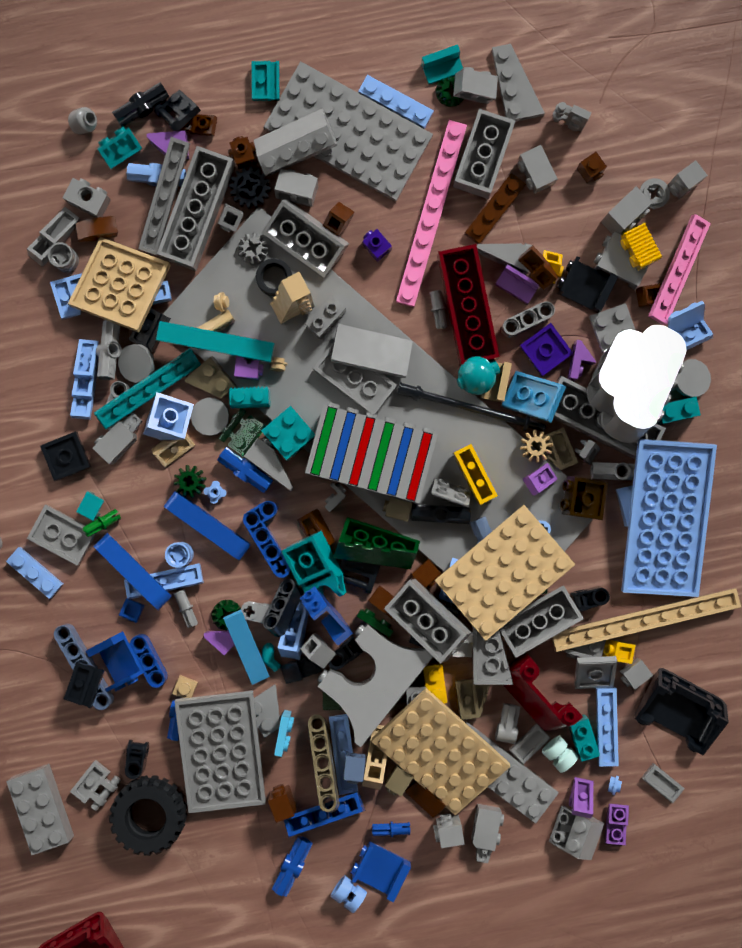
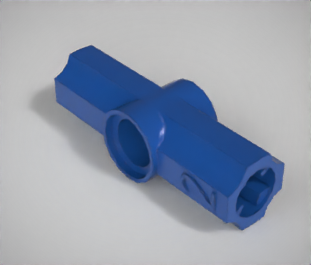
(245, 470)
(292, 866)

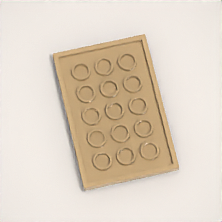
(504, 572)
(440, 751)

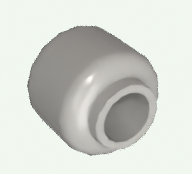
(82, 121)

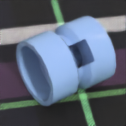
(179, 554)
(342, 891)

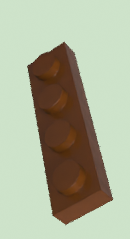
(495, 208)

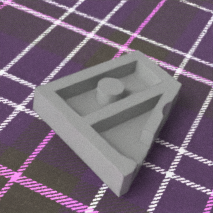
(267, 711)

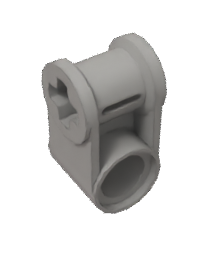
(260, 611)

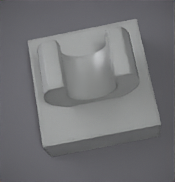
(589, 451)

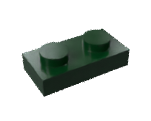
(382, 626)

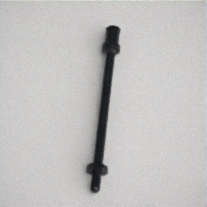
(418, 393)

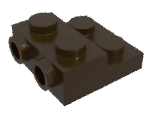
(584, 497)

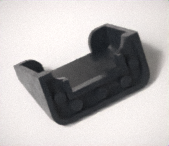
(683, 709)

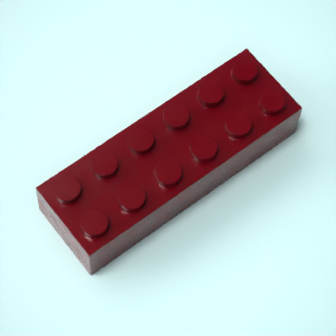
(467, 303)

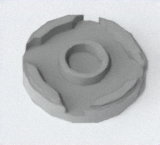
(136, 362)
(693, 379)
(210, 416)

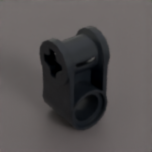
(588, 598)
(346, 652)
(136, 754)

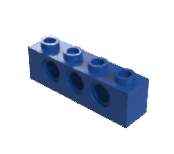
(316, 817)

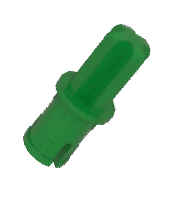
(101, 523)

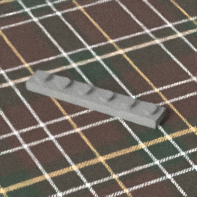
(164, 195)

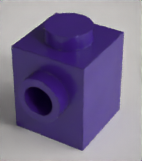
(376, 244)

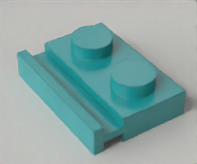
(265, 80)

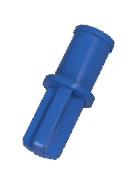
(391, 829)

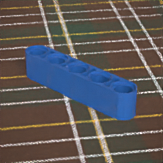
(207, 525)
(132, 571)

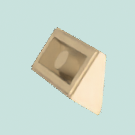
(219, 322)
(170, 450)

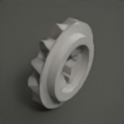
(663, 192)
(261, 250)

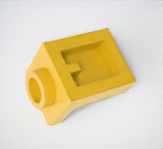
(623, 651)

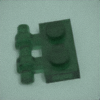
(245, 436)

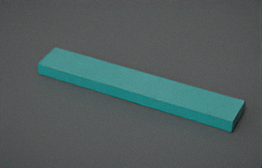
(215, 341)
(147, 389)

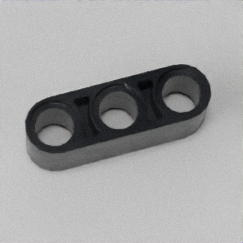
(282, 608)

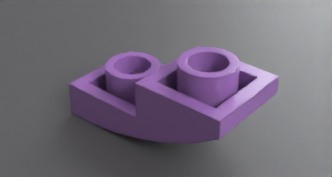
(616, 824)

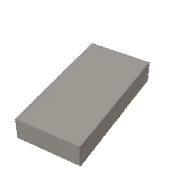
(529, 743)
(662, 783)

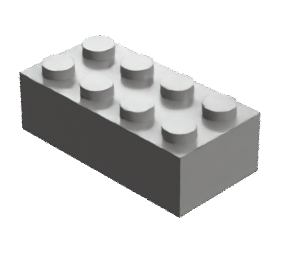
(484, 153)
(427, 620)
(40, 809)

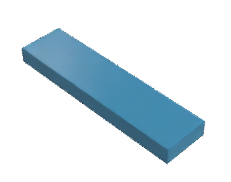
(246, 647)

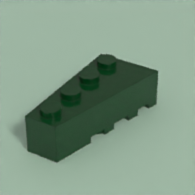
(375, 545)

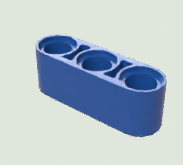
(149, 670)

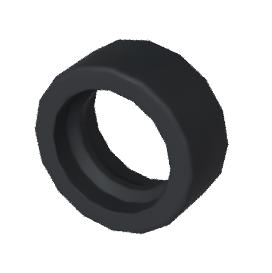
(263, 267)

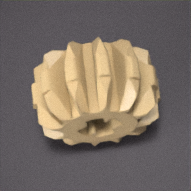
(537, 440)

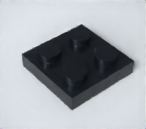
(65, 456)

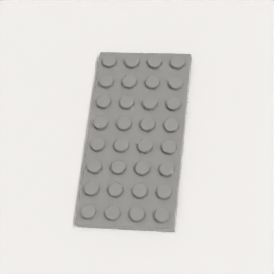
(371, 140)

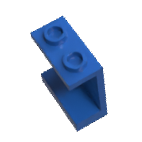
(334, 623)
(119, 660)
(381, 870)

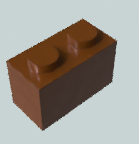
(282, 802)

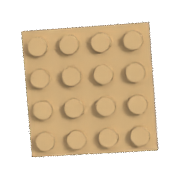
(119, 284)

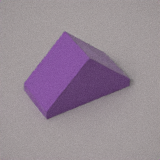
(220, 640)

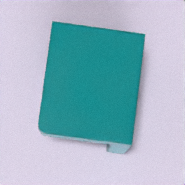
(90, 506)

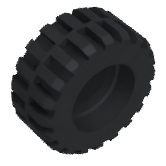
(136, 837)

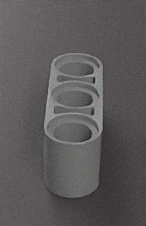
(537, 318)

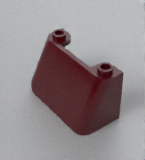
(546, 715)
(89, 933)

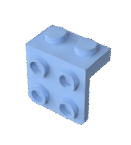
(691, 325)

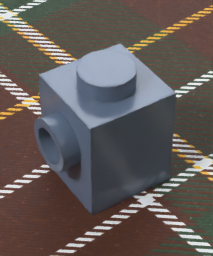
(354, 767)

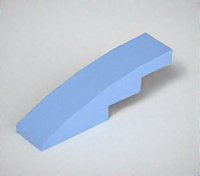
(85, 379)

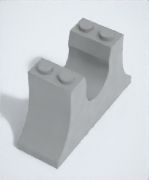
(372, 699)

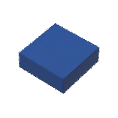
(131, 610)

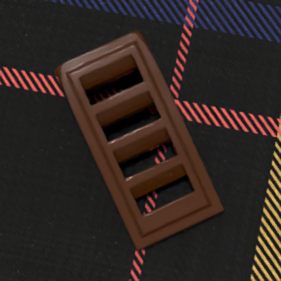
(645, 295)

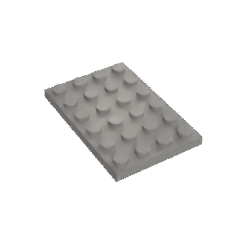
(220, 751)

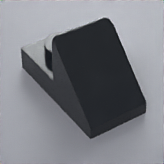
(299, 669)

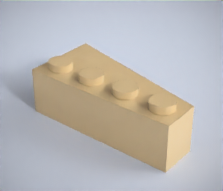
(292, 298)

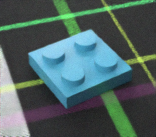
(283, 740)

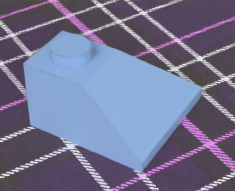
(168, 418)

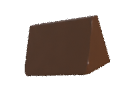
(313, 523)
(425, 799)

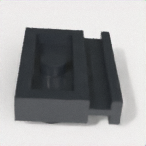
(149, 330)
(84, 684)

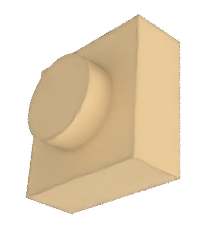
(185, 687)

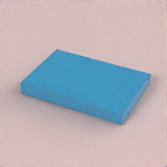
(533, 396)

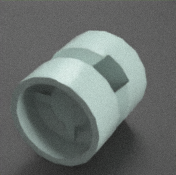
(562, 757)

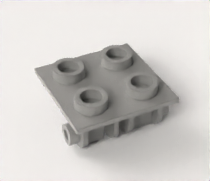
(457, 494)

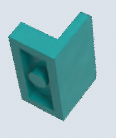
(441, 64)

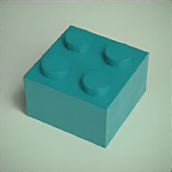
(288, 433)

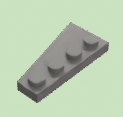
(515, 89)

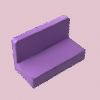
(517, 284)

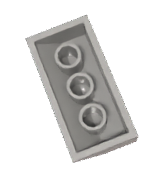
(294, 142)
(305, 237)
(540, 621)

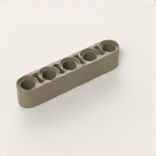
(329, 771)

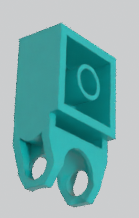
(314, 564)

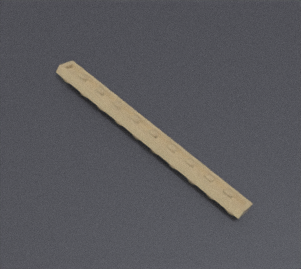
(646, 619)

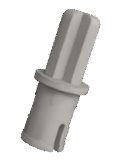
(438, 309)
(186, 608)

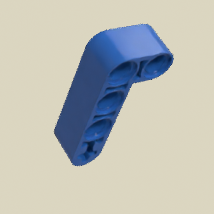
(263, 546)

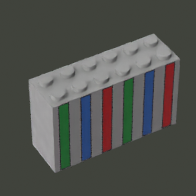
(371, 452)

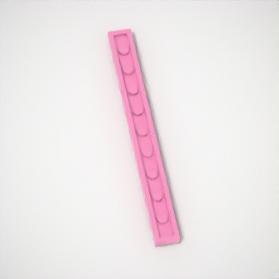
(431, 213)

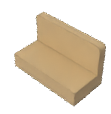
(498, 391)

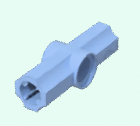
(148, 173)

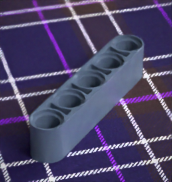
(65, 645)

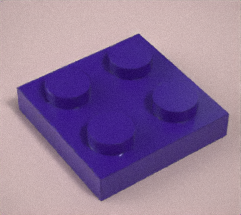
(546, 349)

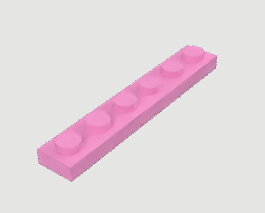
(679, 269)

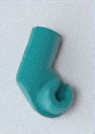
(268, 657)

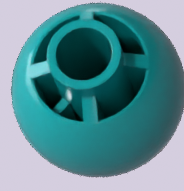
(477, 375)

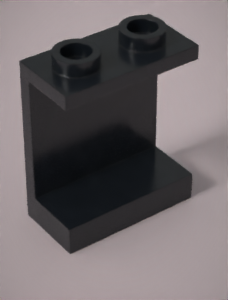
(586, 285)

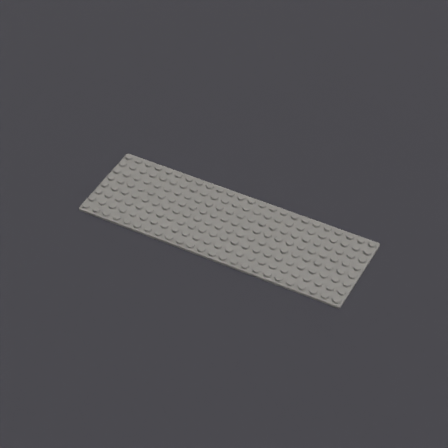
(307, 391)

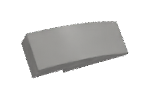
(55, 231)

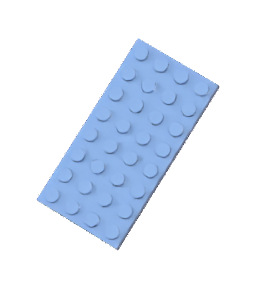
(668, 517)

